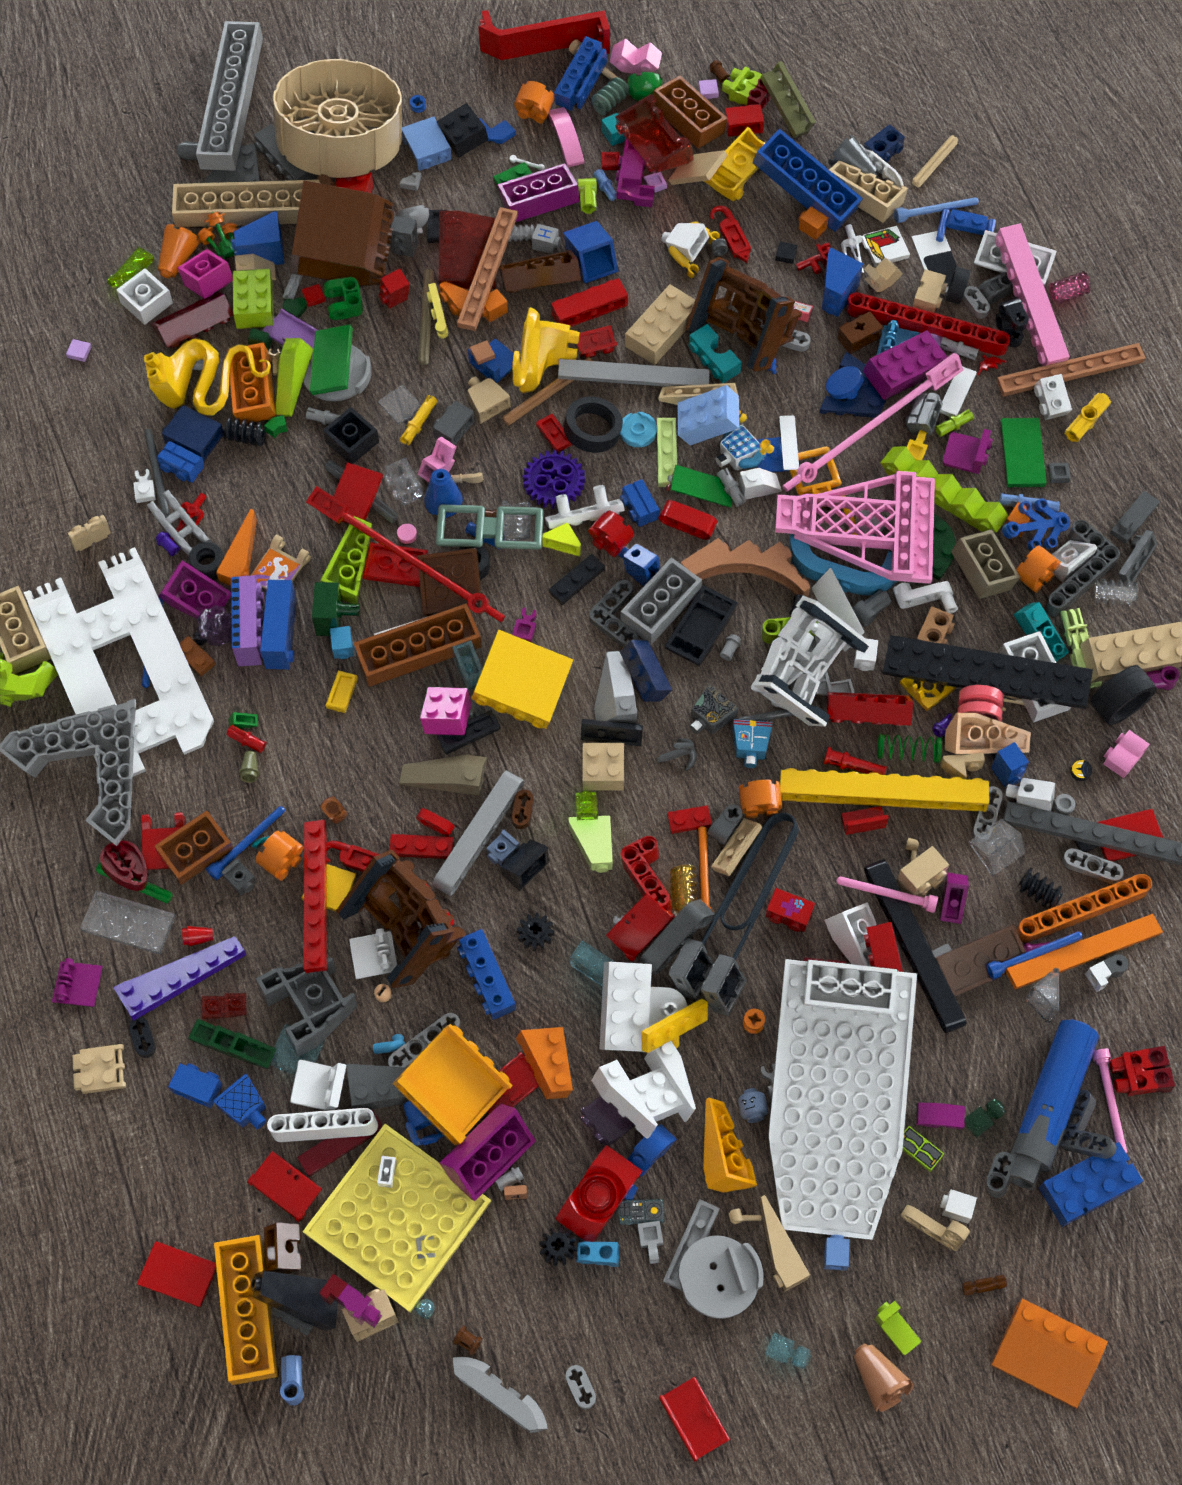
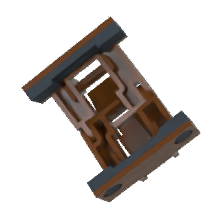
(751, 301)
(415, 906)

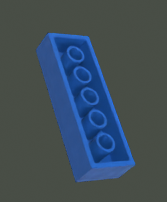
(806, 179)

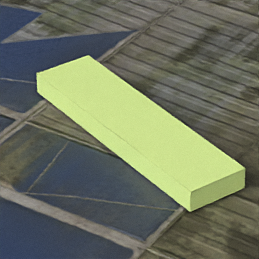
(666, 449)

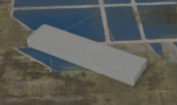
(697, 1228)

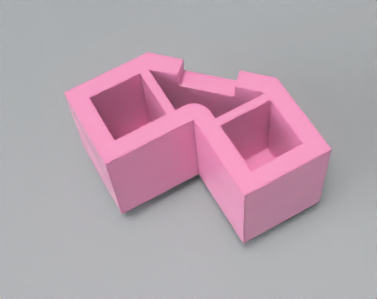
(633, 60)

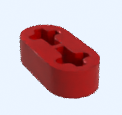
(435, 822)

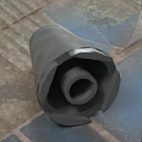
(853, 154)

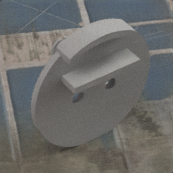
(359, 377)
(736, 1270)

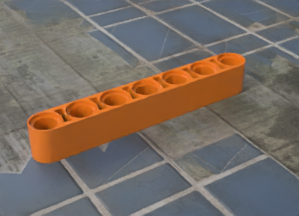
(1090, 901)

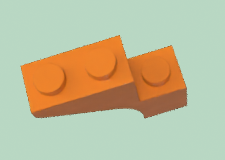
(455, 297)

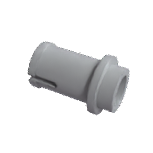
(730, 647)
(510, 1178)

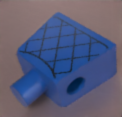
(640, 563)
(242, 1103)

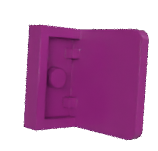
(967, 452)

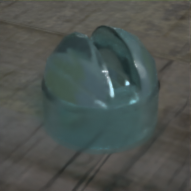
(425, 1308)

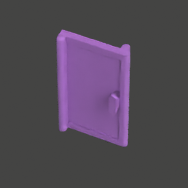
(289, 326)

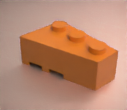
(548, 1057)

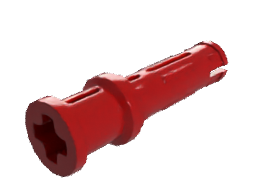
(845, 761)

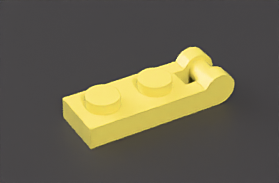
(437, 311)

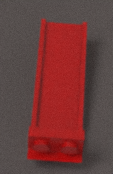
(542, 36)

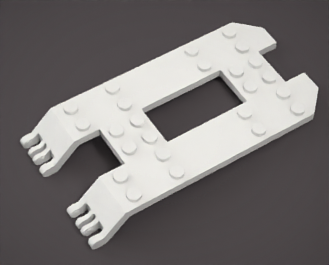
(132, 612)

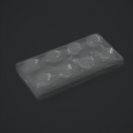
(128, 922)

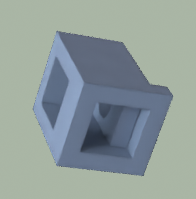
(510, 846)

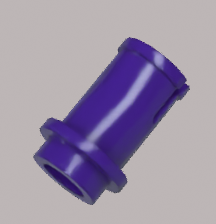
(163, 539)
(939, 729)

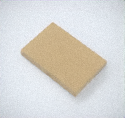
(699, 169)

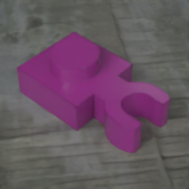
(526, 627)

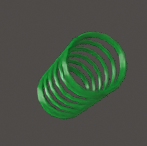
(937, 747)

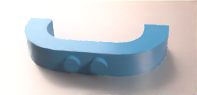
(849, 579)

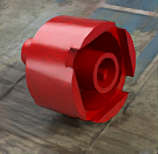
(611, 533)

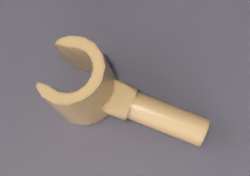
(274, 359)
(912, 845)
(736, 1217)

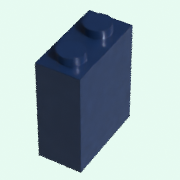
(193, 432)

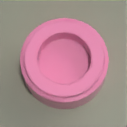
(407, 533)

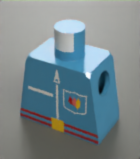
(751, 740)

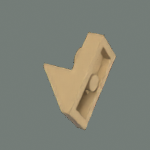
(958, 764)

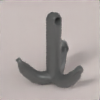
(683, 747)

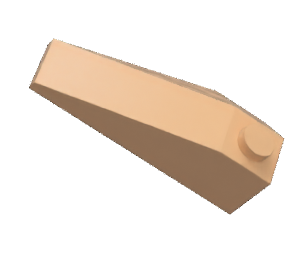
(980, 734)

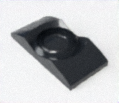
(701, 625)

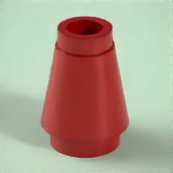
(196, 935)

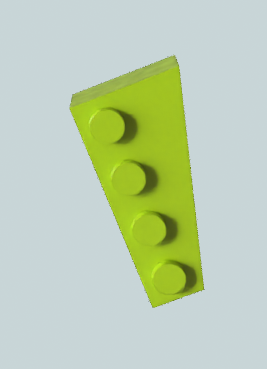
(349, 562)

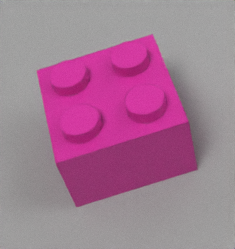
(205, 273)
(446, 711)

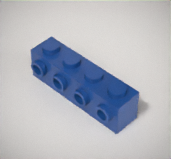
(487, 974)

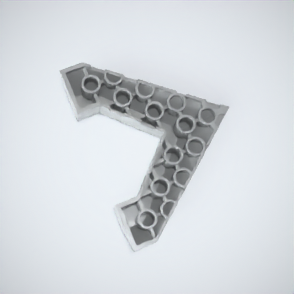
(100, 733)

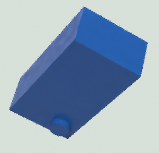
(278, 625)

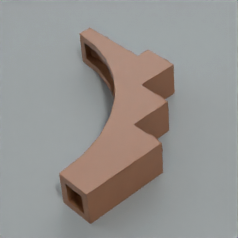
(747, 558)

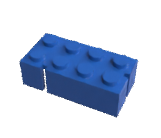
(1089, 1185)

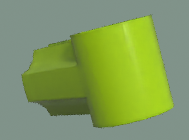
(587, 191)

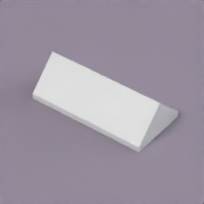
(990, 256)

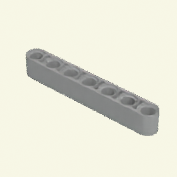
(477, 833)

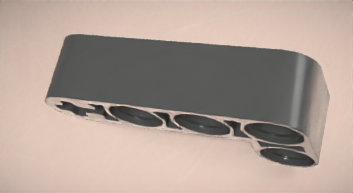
(682, 927)

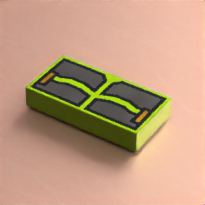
(921, 1149)

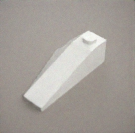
(849, 930)

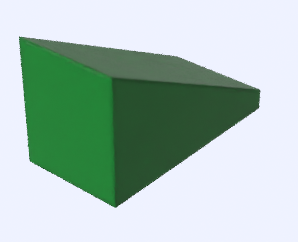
(243, 720)

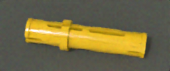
(414, 426)

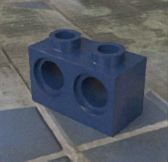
(886, 143)

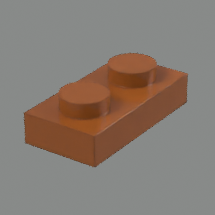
(196, 656)

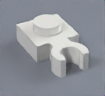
(144, 488)

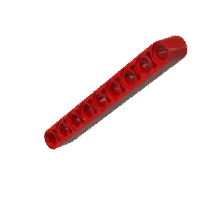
(919, 320)

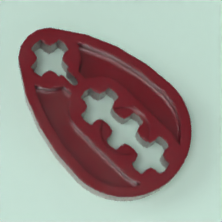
(122, 875)

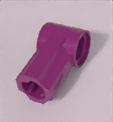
(1159, 679)

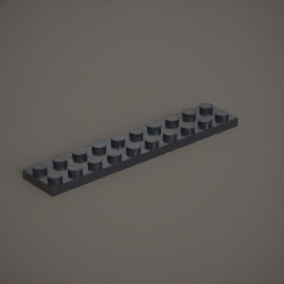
(966, 667)

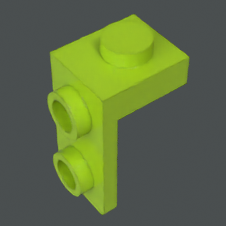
(896, 1327)

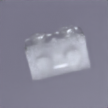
(516, 526)

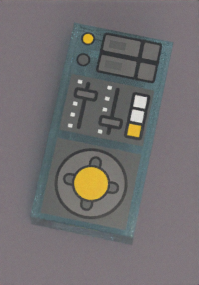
(641, 1211)

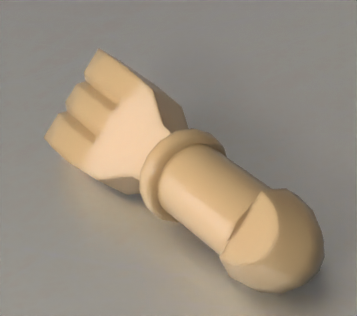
(470, 478)

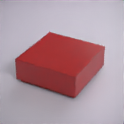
(610, 160)
(313, 295)

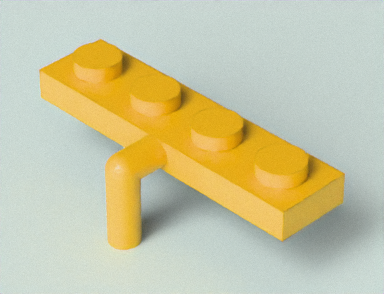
(674, 1026)

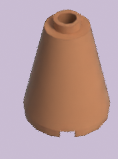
(881, 1378)

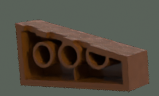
(540, 271)

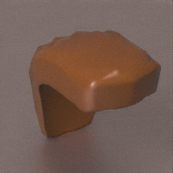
(333, 809)

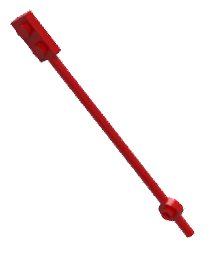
(337, 511)

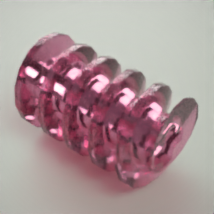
(1069, 287)

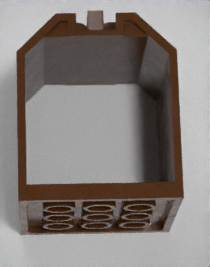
(341, 234)

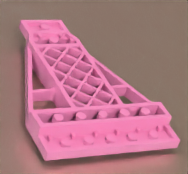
(911, 528)

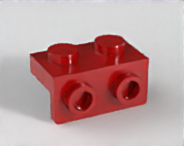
(596, 341)

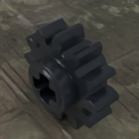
(544, 931)

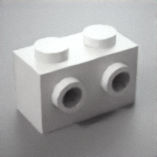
(1052, 397)

